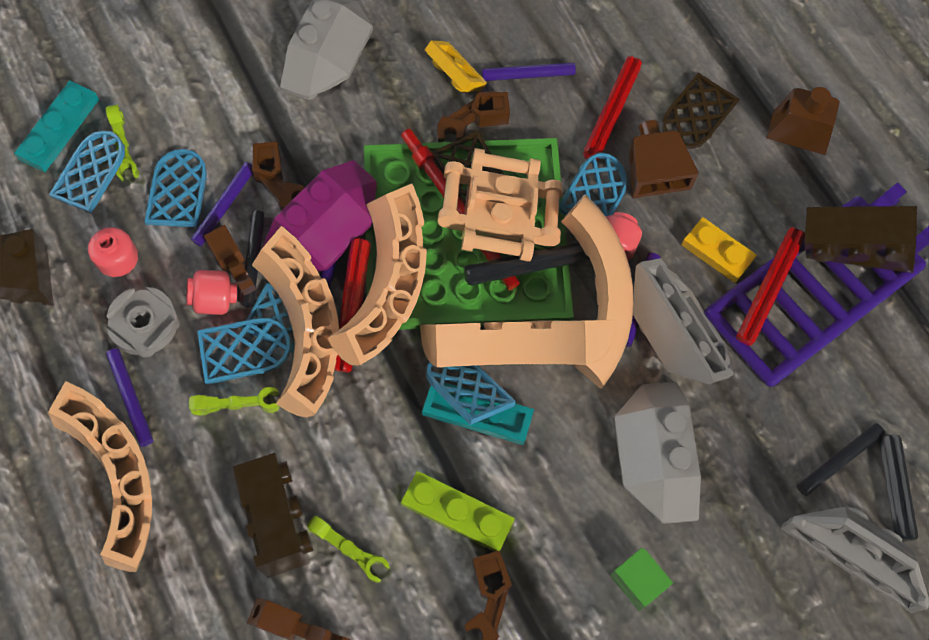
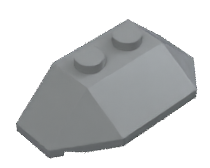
(325, 47)
(677, 325)
(659, 453)
(865, 552)

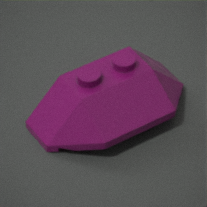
(329, 213)

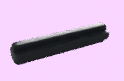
(898, 487)

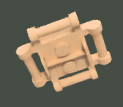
(500, 206)

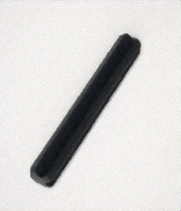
(512, 266)

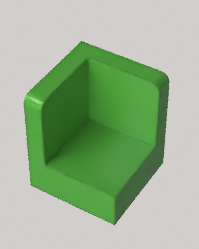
(641, 579)

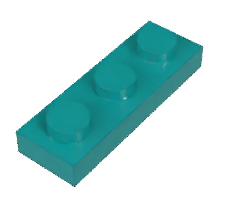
(56, 126)
(507, 425)

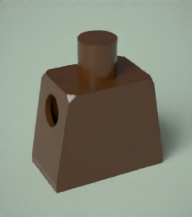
(805, 119)
(659, 162)

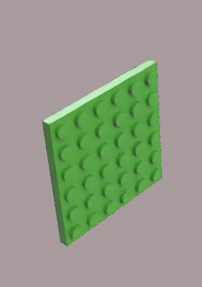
(444, 293)

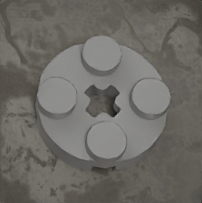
(147, 339)

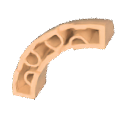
(396, 278)
(612, 281)
(312, 319)
(517, 342)
(119, 454)

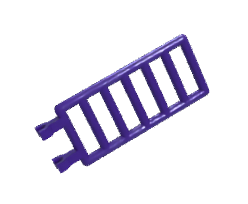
(843, 318)

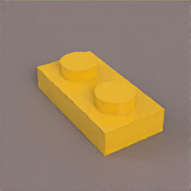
(451, 62)
(719, 250)

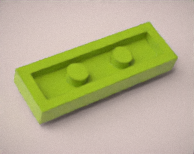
(457, 511)

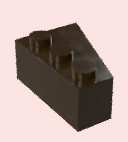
(863, 236)
(24, 268)
(272, 515)

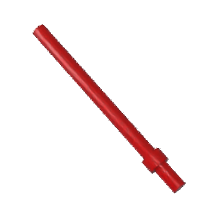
(425, 160)

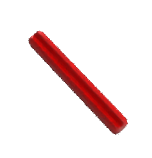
(613, 107)
(770, 286)
(353, 289)

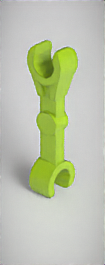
(117, 123)
(205, 405)
(364, 560)

